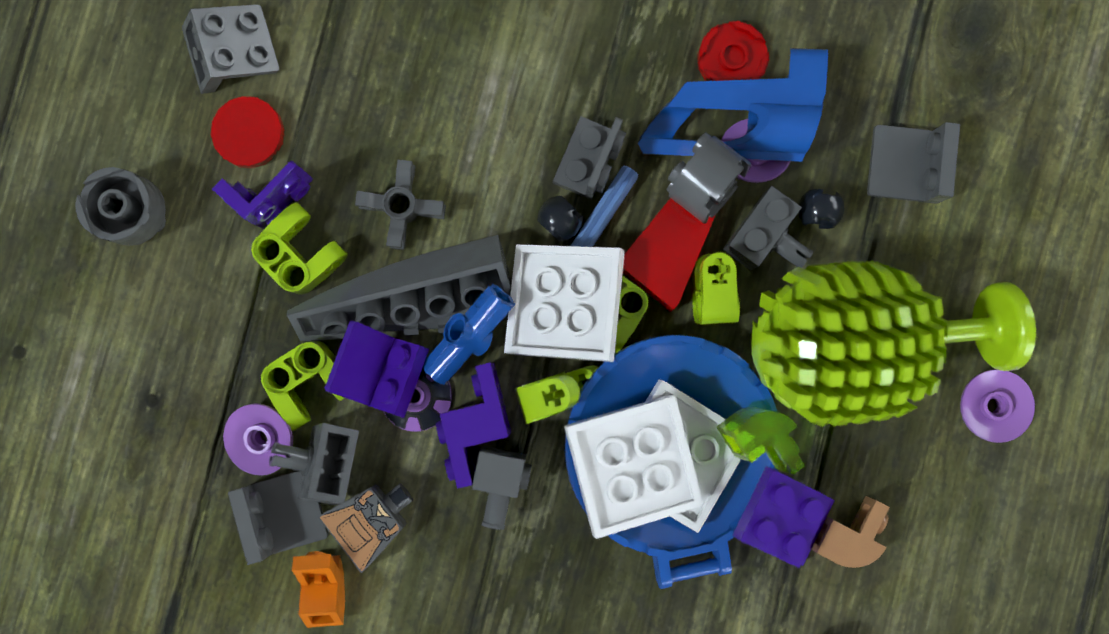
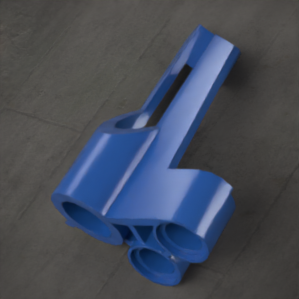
(780, 114)

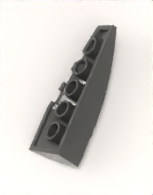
(407, 294)

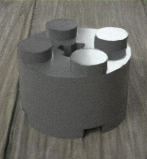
(707, 178)
(116, 190)

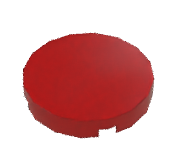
(733, 53)
(247, 132)

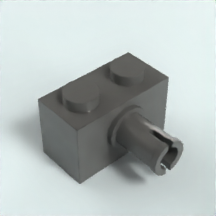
(766, 231)
(323, 464)
(501, 476)

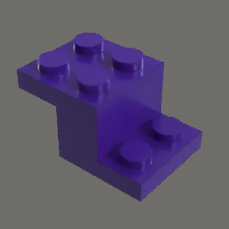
(473, 425)
(783, 517)

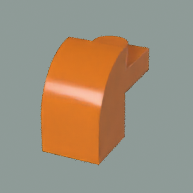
(321, 589)

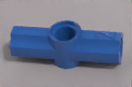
(468, 334)

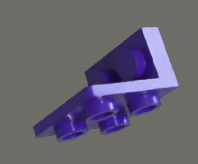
(261, 209)
(376, 369)

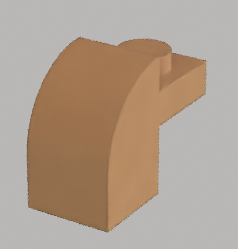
(854, 545)

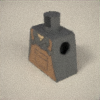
(367, 522)

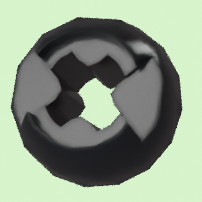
(821, 209)
(560, 218)

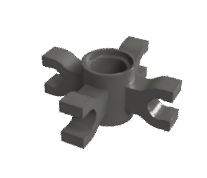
(403, 187)

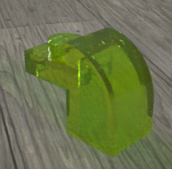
(761, 430)

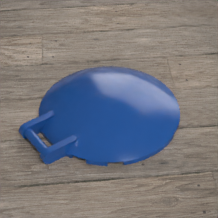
(715, 380)

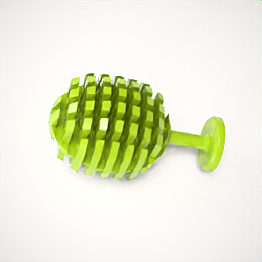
(866, 336)

